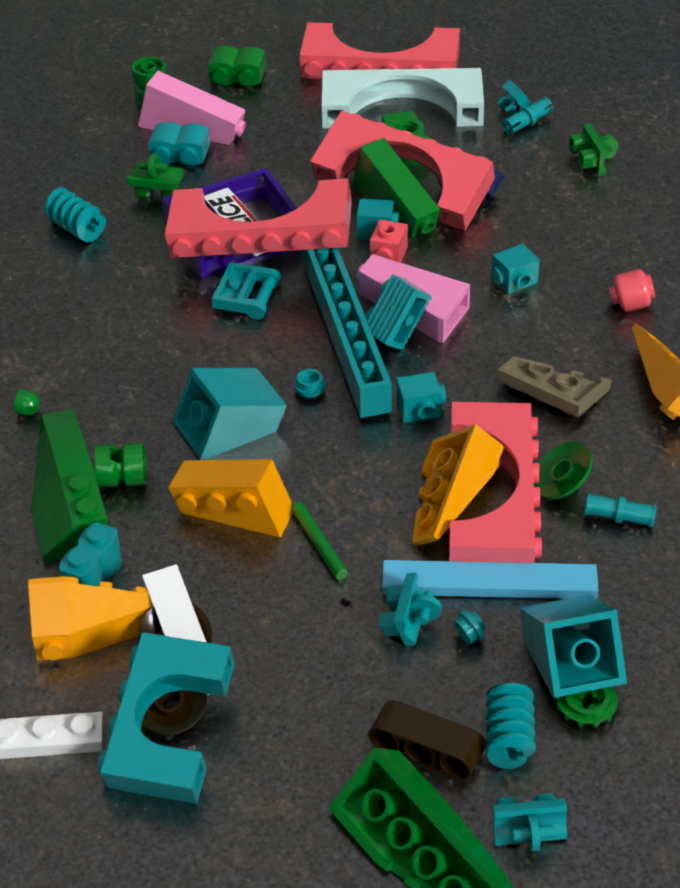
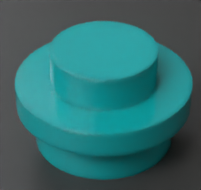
(309, 383)
(469, 626)

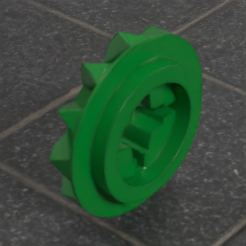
(602, 707)

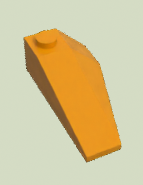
(661, 369)
(454, 474)
(82, 618)

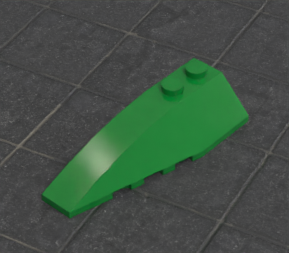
(64, 486)
(412, 827)

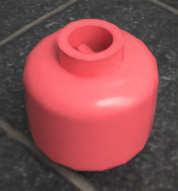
(632, 290)

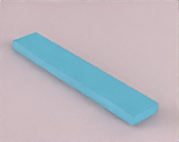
(495, 578)

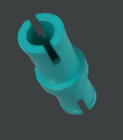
(527, 116)
(620, 509)

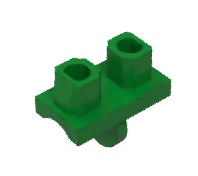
(592, 149)
(154, 175)

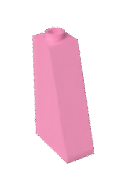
(180, 103)
(448, 301)

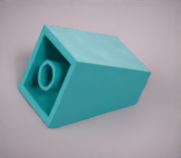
(226, 409)
(575, 644)

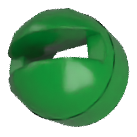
(26, 403)

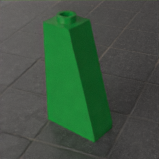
(384, 176)

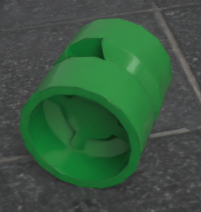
(142, 72)
(121, 464)

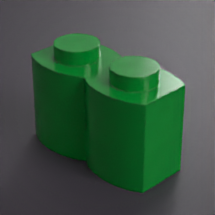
(236, 65)

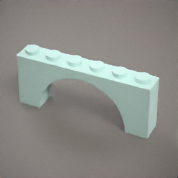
(451, 88)

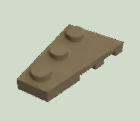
(562, 390)

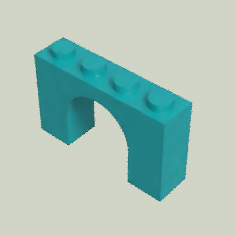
(157, 668)

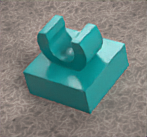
(514, 99)

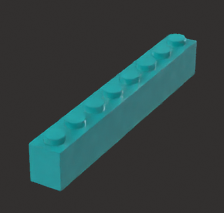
(349, 331)

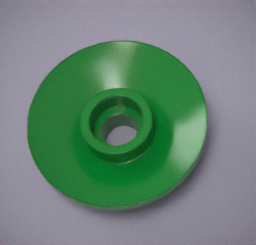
(564, 470)

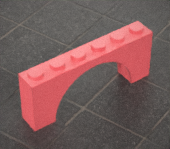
(324, 51)
(461, 174)
(314, 225)
(509, 530)

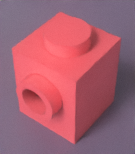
(389, 240)

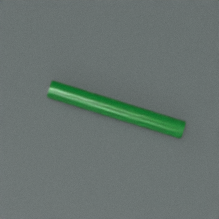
(319, 541)

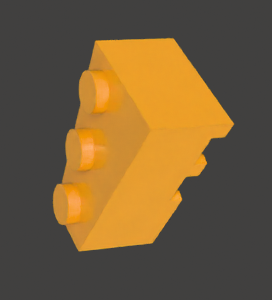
(234, 493)

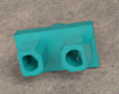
(412, 610)
(529, 821)

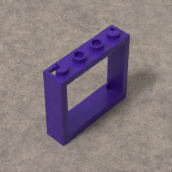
(246, 189)

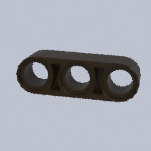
(428, 739)

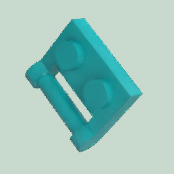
(237, 285)

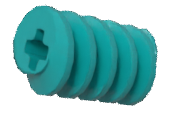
(74, 215)
(510, 725)

